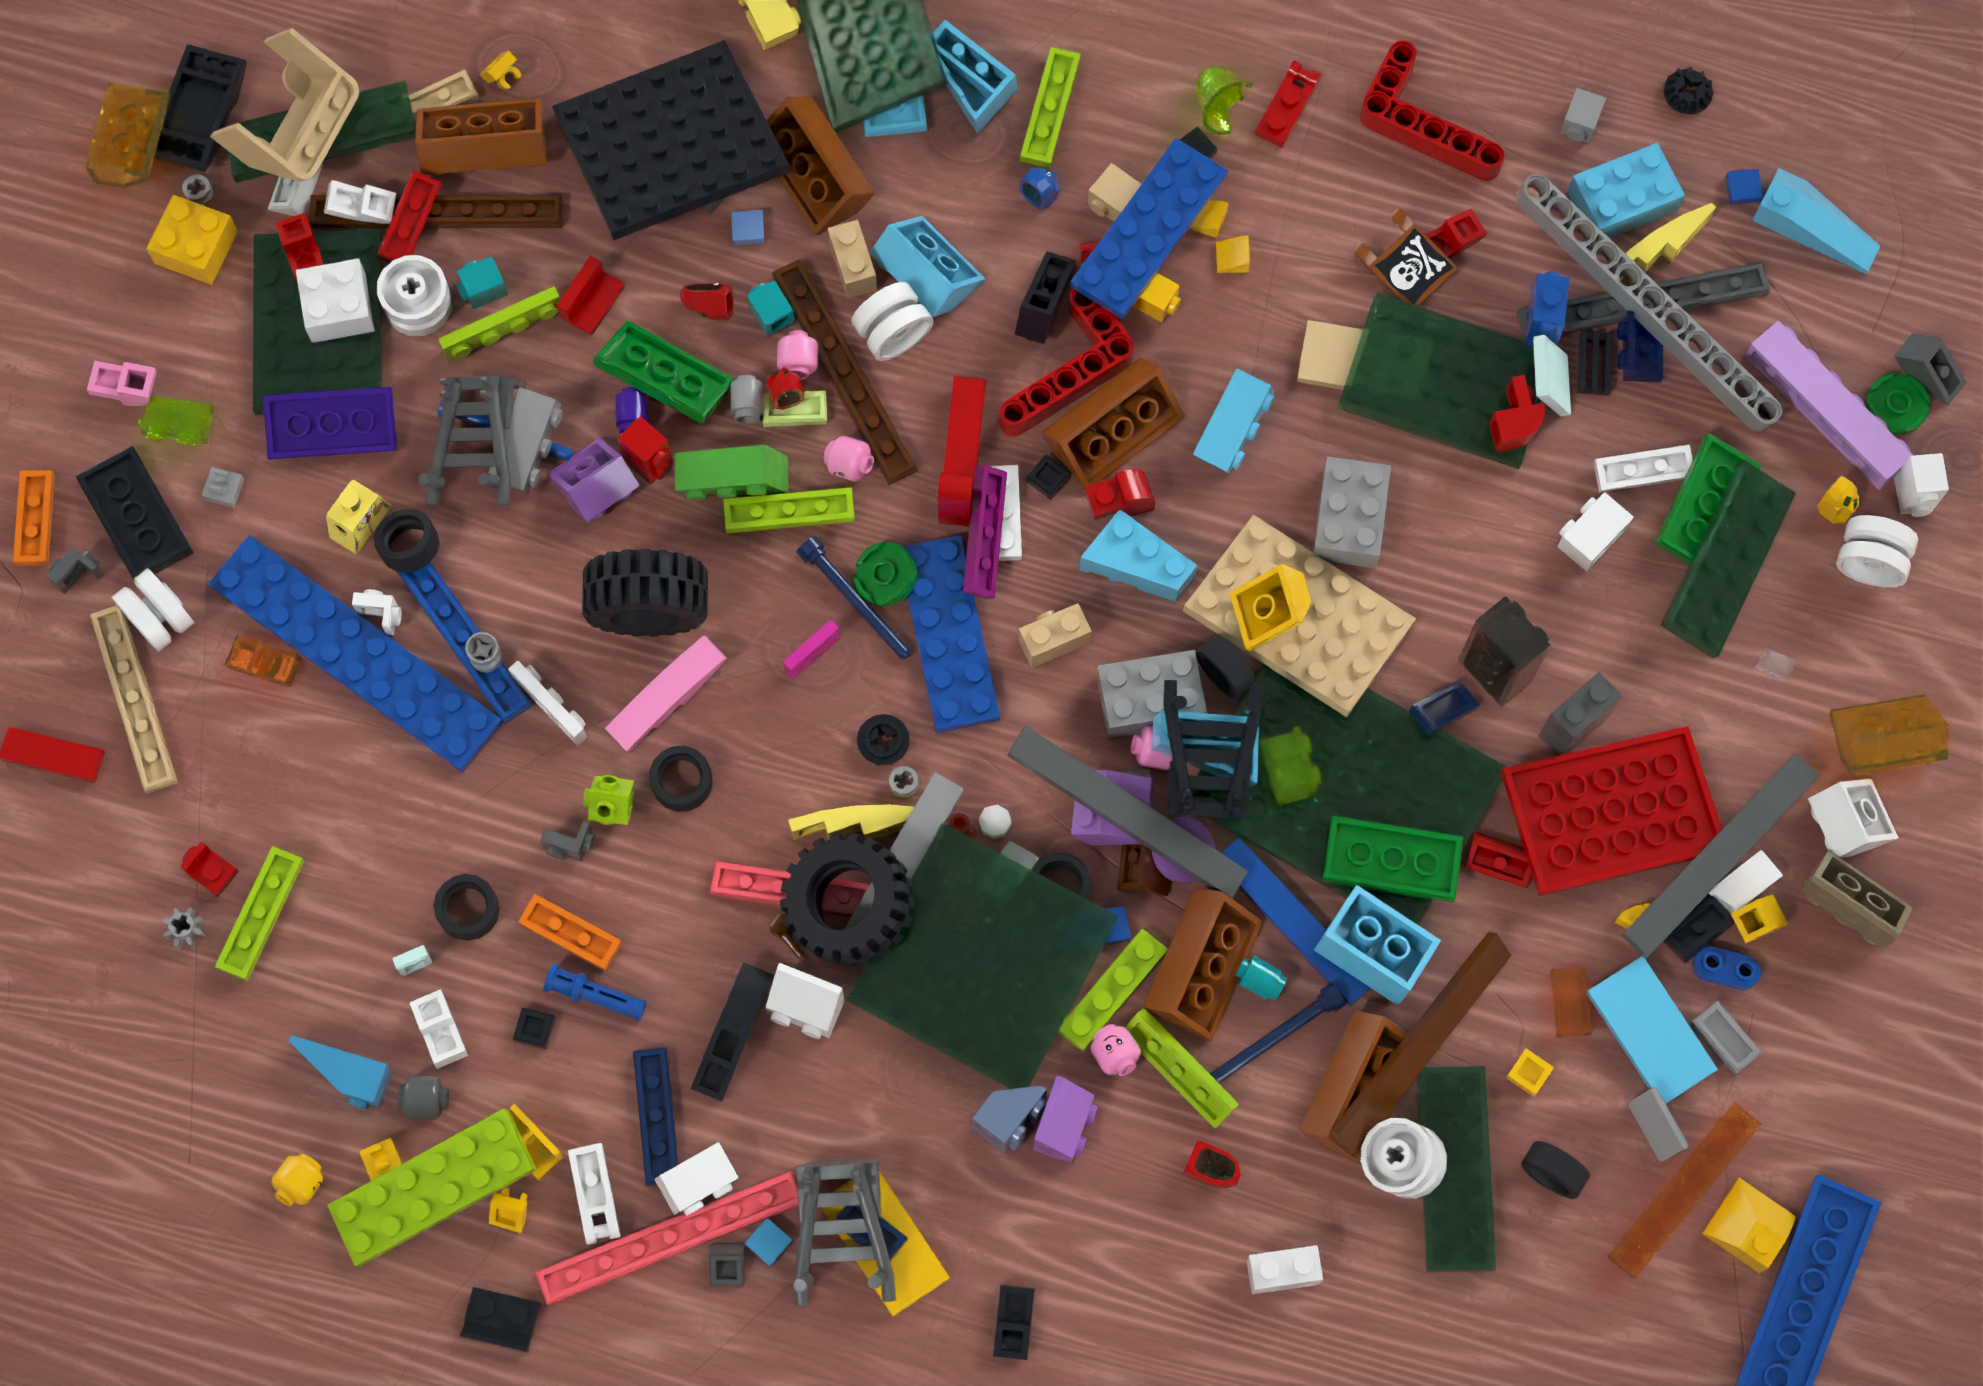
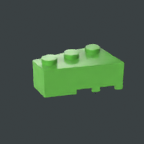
(731, 472)

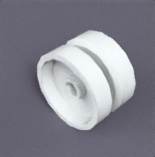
(414, 295)
(892, 321)
(1877, 551)
(156, 607)
(1407, 1177)

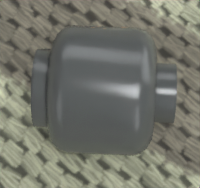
(422, 1097)

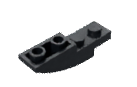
(732, 1031)

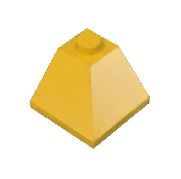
(1270, 605)
(1750, 1226)

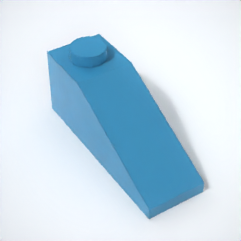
(354, 1076)

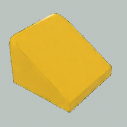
(1211, 218)
(1233, 255)

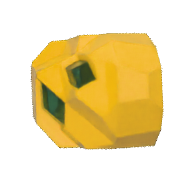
(1839, 501)

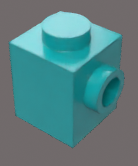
(480, 282)
(770, 308)

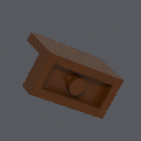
(1139, 872)

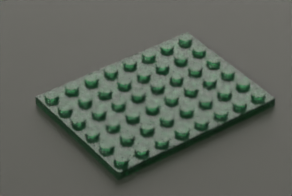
(1371, 769)

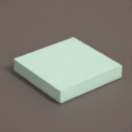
(1552, 375)

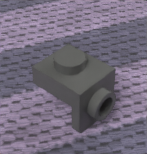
(70, 567)
(561, 845)

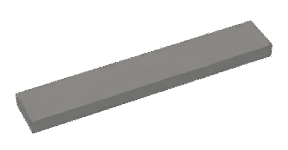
(917, 833)

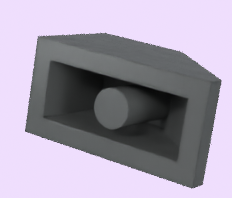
(1931, 365)

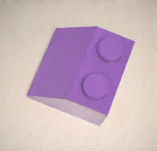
(594, 480)
(1096, 830)
(1064, 1121)

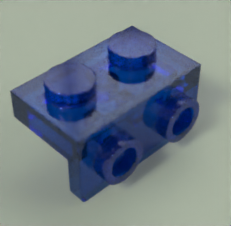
(1641, 352)

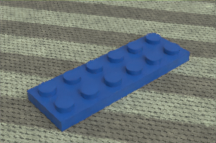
(1149, 228)
(950, 638)

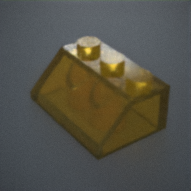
(126, 135)
(1890, 734)

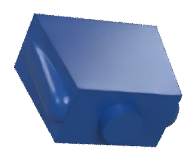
(1547, 307)

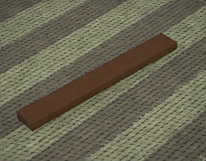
(464, 212)
(845, 372)
(1421, 1043)

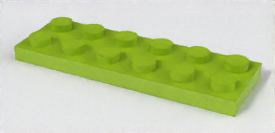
(431, 1187)

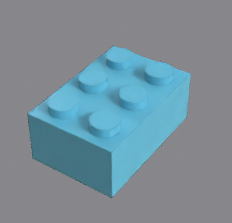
(1627, 191)
(1377, 945)

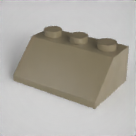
(1856, 900)

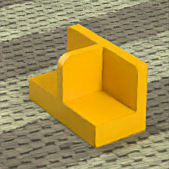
(540, 1148)

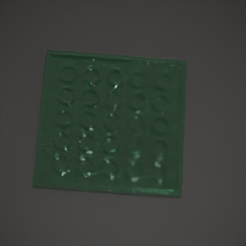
(985, 960)

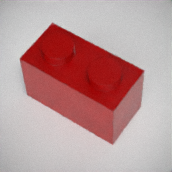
(646, 450)

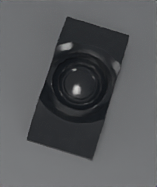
(199, 104)

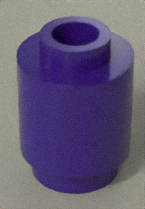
(629, 406)

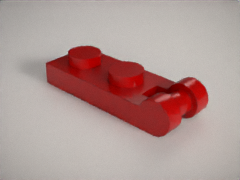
(1287, 105)

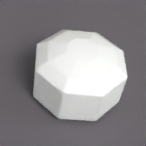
(995, 821)

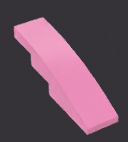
(665, 693)

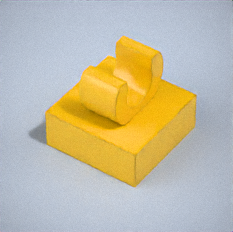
(498, 68)
(380, 1158)
(508, 1211)

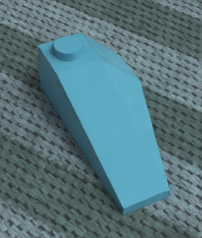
(1809, 218)

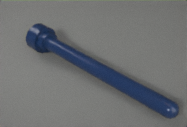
(813, 552)
(1328, 1000)

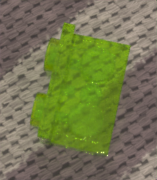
(176, 420)
(1290, 766)

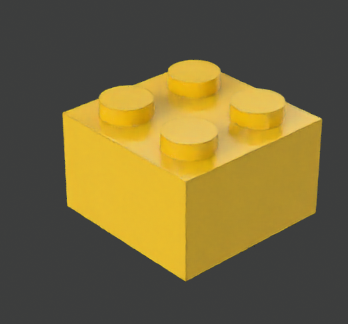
(192, 239)

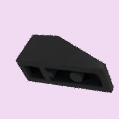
(1044, 297)

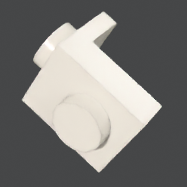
(376, 604)

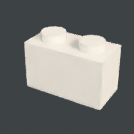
(1921, 484)
(1594, 531)
(696, 1179)
(1284, 1269)

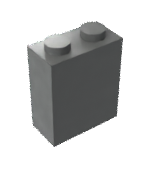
(1580, 715)

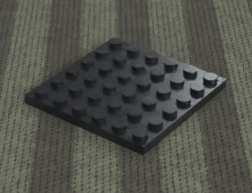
(670, 139)

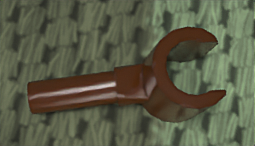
(780, 930)

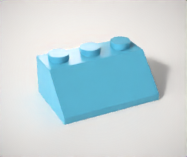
(928, 263)

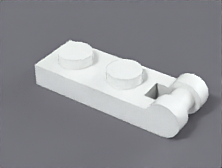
(594, 1192)

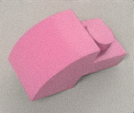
(126, 383)

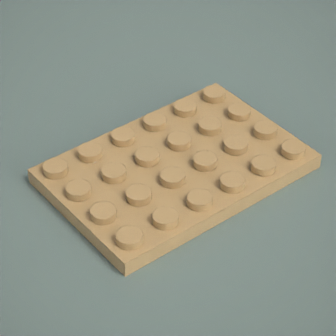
(1344, 632)

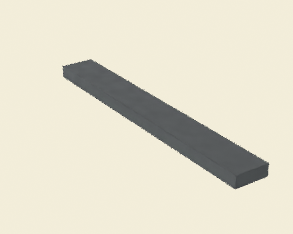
(1688, 292)
(1126, 812)
(1720, 855)

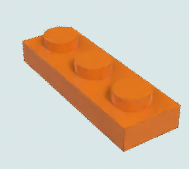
(34, 518)
(570, 932)

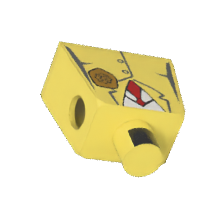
(356, 512)

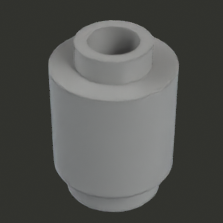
(746, 399)

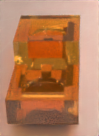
(263, 662)

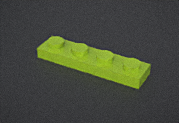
(1050, 107)
(490, 328)
(789, 510)
(259, 913)
(1112, 990)
(1181, 1069)

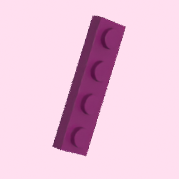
(985, 532)

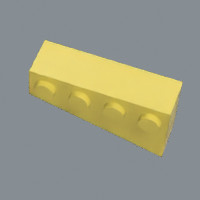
(772, 20)

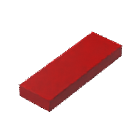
(409, 217)
(51, 754)

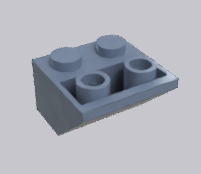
(1007, 1114)

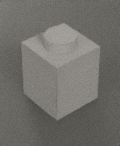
(1582, 115)

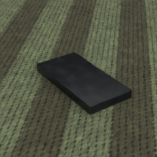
(134, 513)

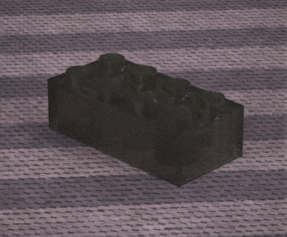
(1504, 650)

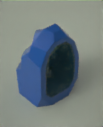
(1039, 187)

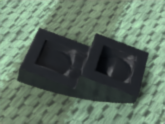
(1013, 1322)

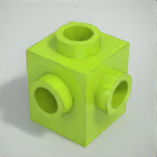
(609, 800)

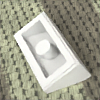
(293, 196)

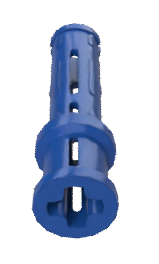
(579, 988)

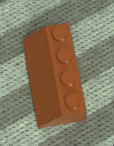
(481, 136)
(823, 173)
(1114, 423)
(1202, 963)
(1357, 1059)

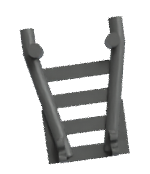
(499, 409)
(867, 1195)

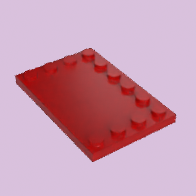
(1612, 810)

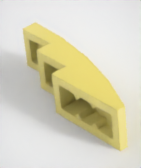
(1670, 238)
(871, 820)

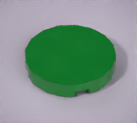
(1899, 402)
(885, 574)

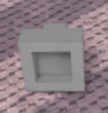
(222, 487)

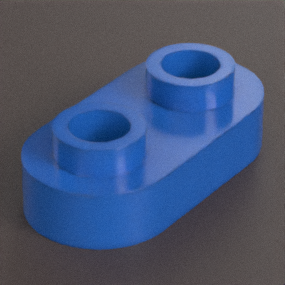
(1727, 968)

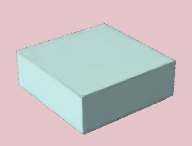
(412, 960)

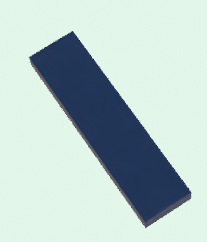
(655, 1112)

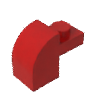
(1517, 425)
(1125, 491)

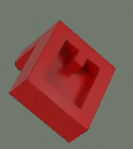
(208, 868)

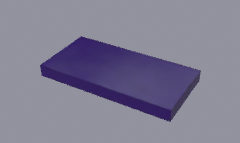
(330, 423)

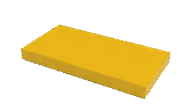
(915, 1264)

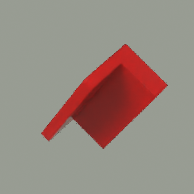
(589, 297)

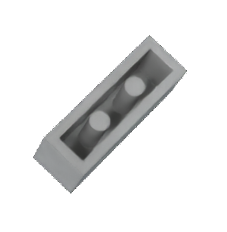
(529, 437)

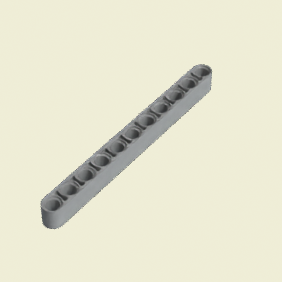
(1663, 305)

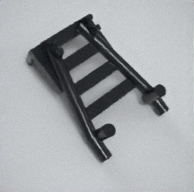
(1180, 782)

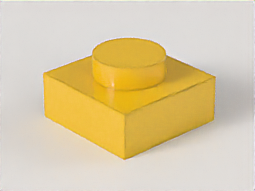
(1529, 1072)

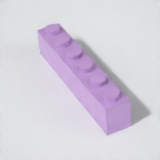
(1828, 404)

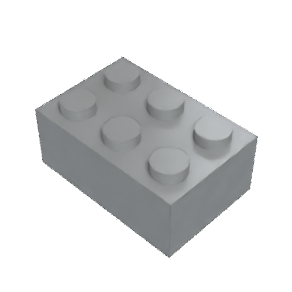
(1351, 512)
(1135, 690)

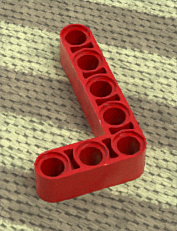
(1424, 122)
(1074, 370)
(961, 451)

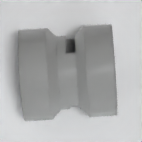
(481, 645)

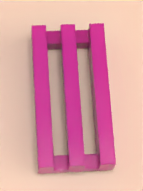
(811, 649)

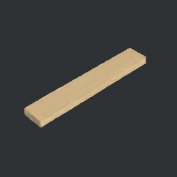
(134, 699)

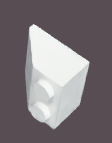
(1852, 817)
(804, 1002)

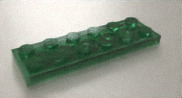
(376, 119)
(1728, 559)
(1461, 1207)

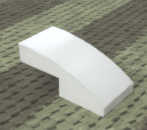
(359, 204)
(1746, 882)
(438, 1029)

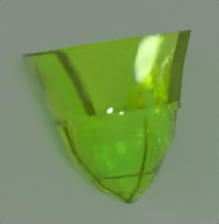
(1216, 92)

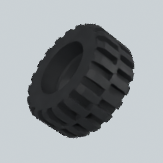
(645, 592)
(810, 880)

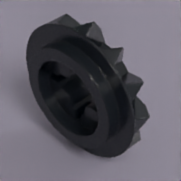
(1683, 101)
(890, 727)

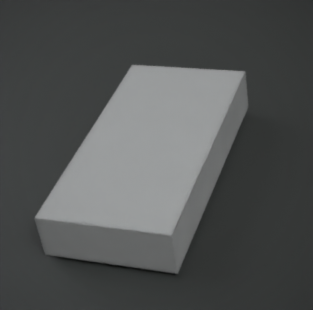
(1726, 1037)

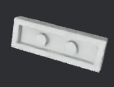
(1642, 468)
(1011, 529)
(549, 702)

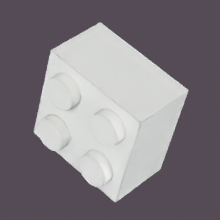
(335, 300)

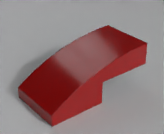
(1457, 233)
(299, 243)

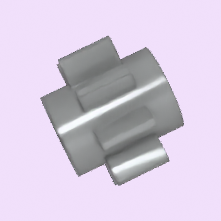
(186, 936)

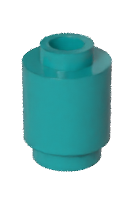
(1260, 978)

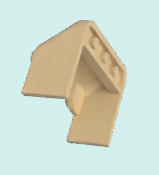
(313, 121)

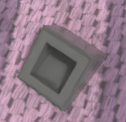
(726, 1263)

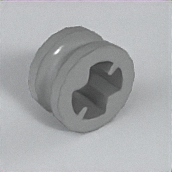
(192, 183)
(909, 790)

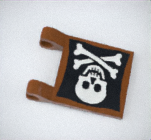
(1411, 265)

